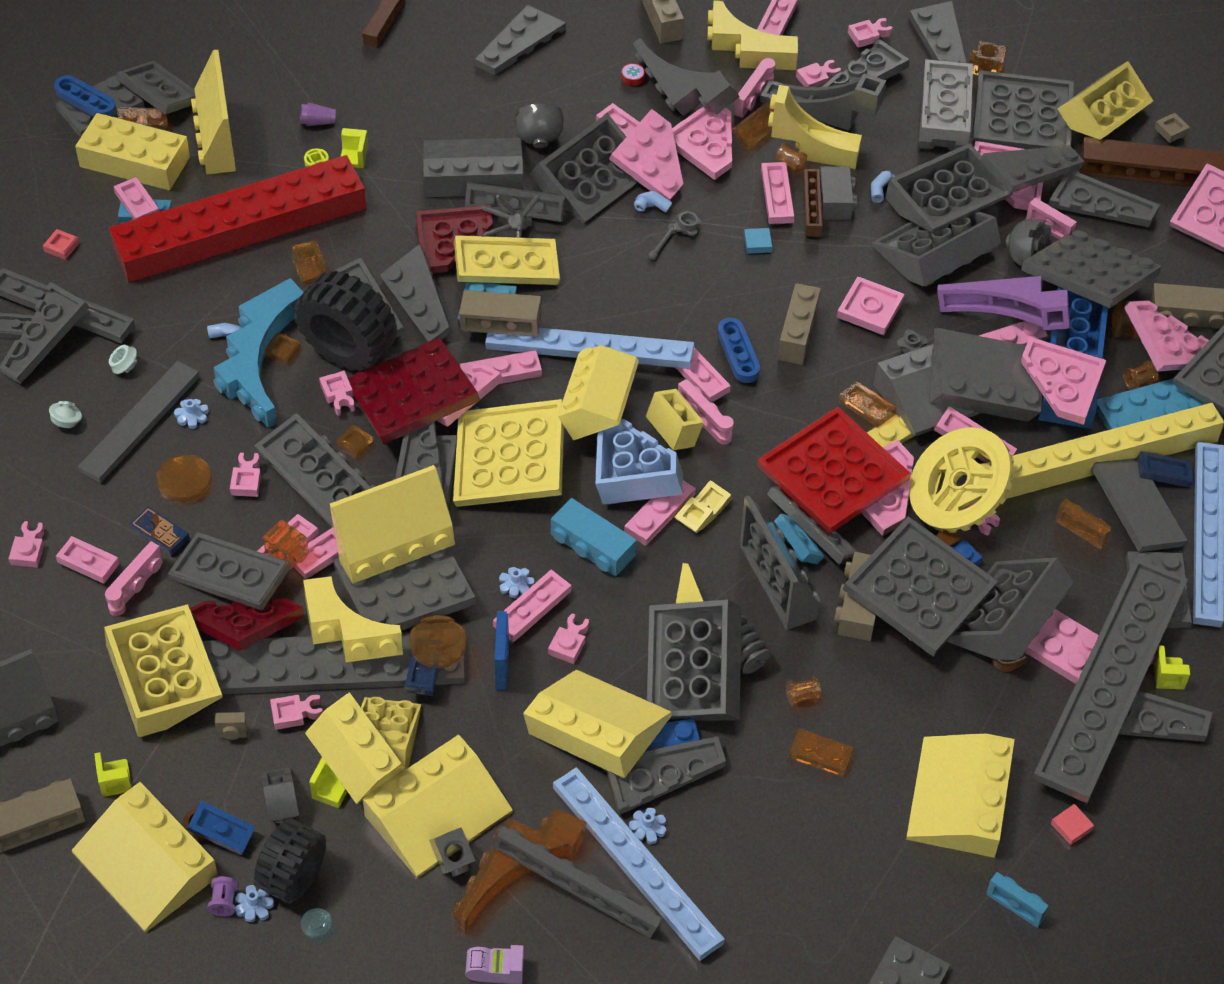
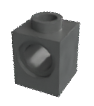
(440, 845)

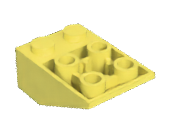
(396, 724)

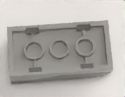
(945, 104)

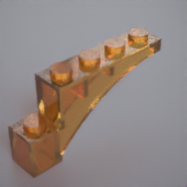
(559, 834)

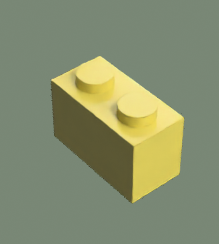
(674, 419)

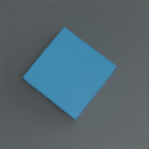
(758, 240)

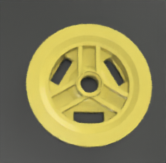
(948, 461)

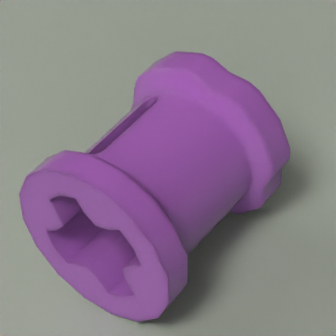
(228, 892)

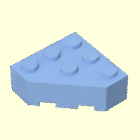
(634, 466)

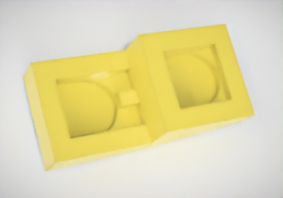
(704, 508)

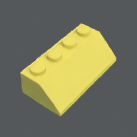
(1106, 103)
(597, 391)

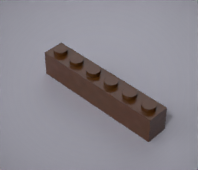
(1146, 161)

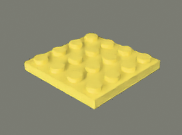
(509, 453)

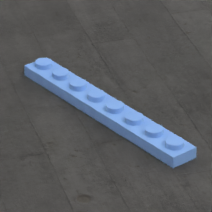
(571, 343)
(1209, 535)
(639, 864)

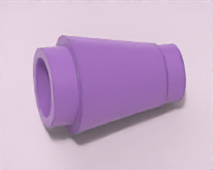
(314, 114)

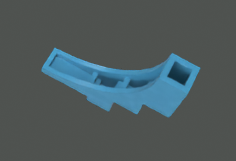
(259, 322)

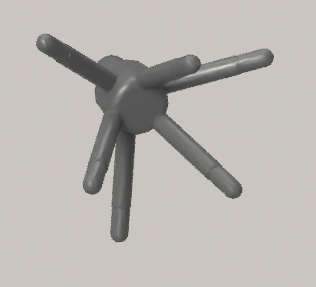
(516, 220)

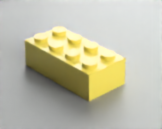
(133, 151)

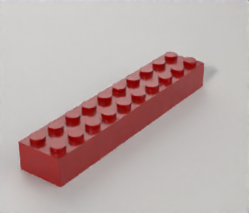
(237, 218)

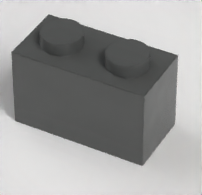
(836, 193)

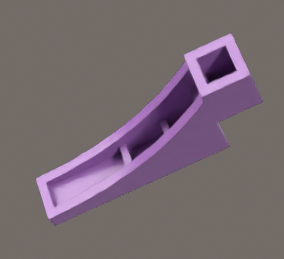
(1010, 297)

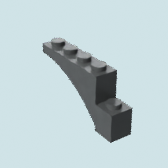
(686, 87)
(838, 103)

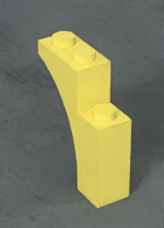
(748, 43)
(812, 137)
(334, 621)

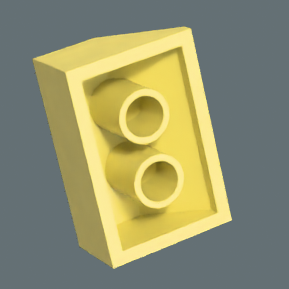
(353, 748)

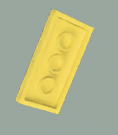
(506, 260)

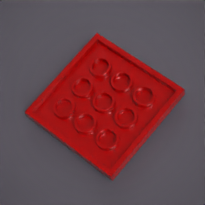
(833, 470)

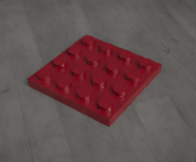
(412, 390)

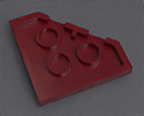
(439, 228)
(244, 625)

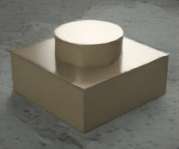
(1172, 127)
(231, 725)

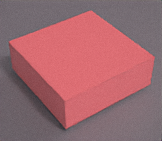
(61, 244)
(1072, 824)

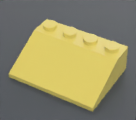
(213, 120)
(392, 524)
(161, 668)
(595, 721)
(961, 792)
(432, 799)
(145, 857)

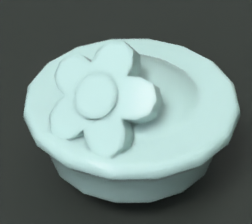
(123, 359)
(65, 414)

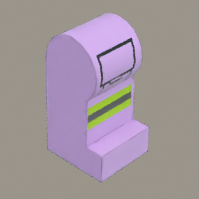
(495, 964)

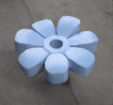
(191, 412)
(515, 582)
(648, 825)
(253, 904)

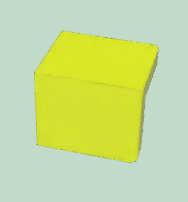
(355, 146)
(1170, 671)
(112, 776)
(326, 786)

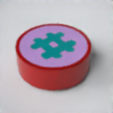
(633, 74)

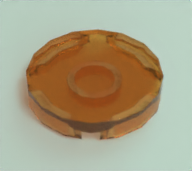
(184, 478)
(437, 641)

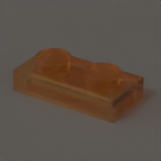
(145, 116)
(753, 127)
(867, 404)
(1083, 524)
(821, 752)

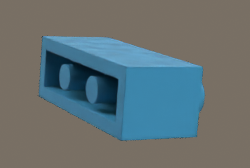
(593, 537)

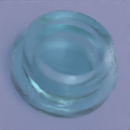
(316, 923)

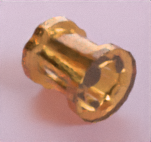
(783, 156)
(1140, 375)
(803, 690)

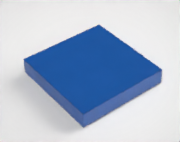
(501, 650)

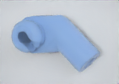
(878, 184)
(651, 199)
(222, 329)

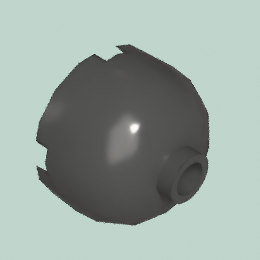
(539, 124)
(1028, 239)

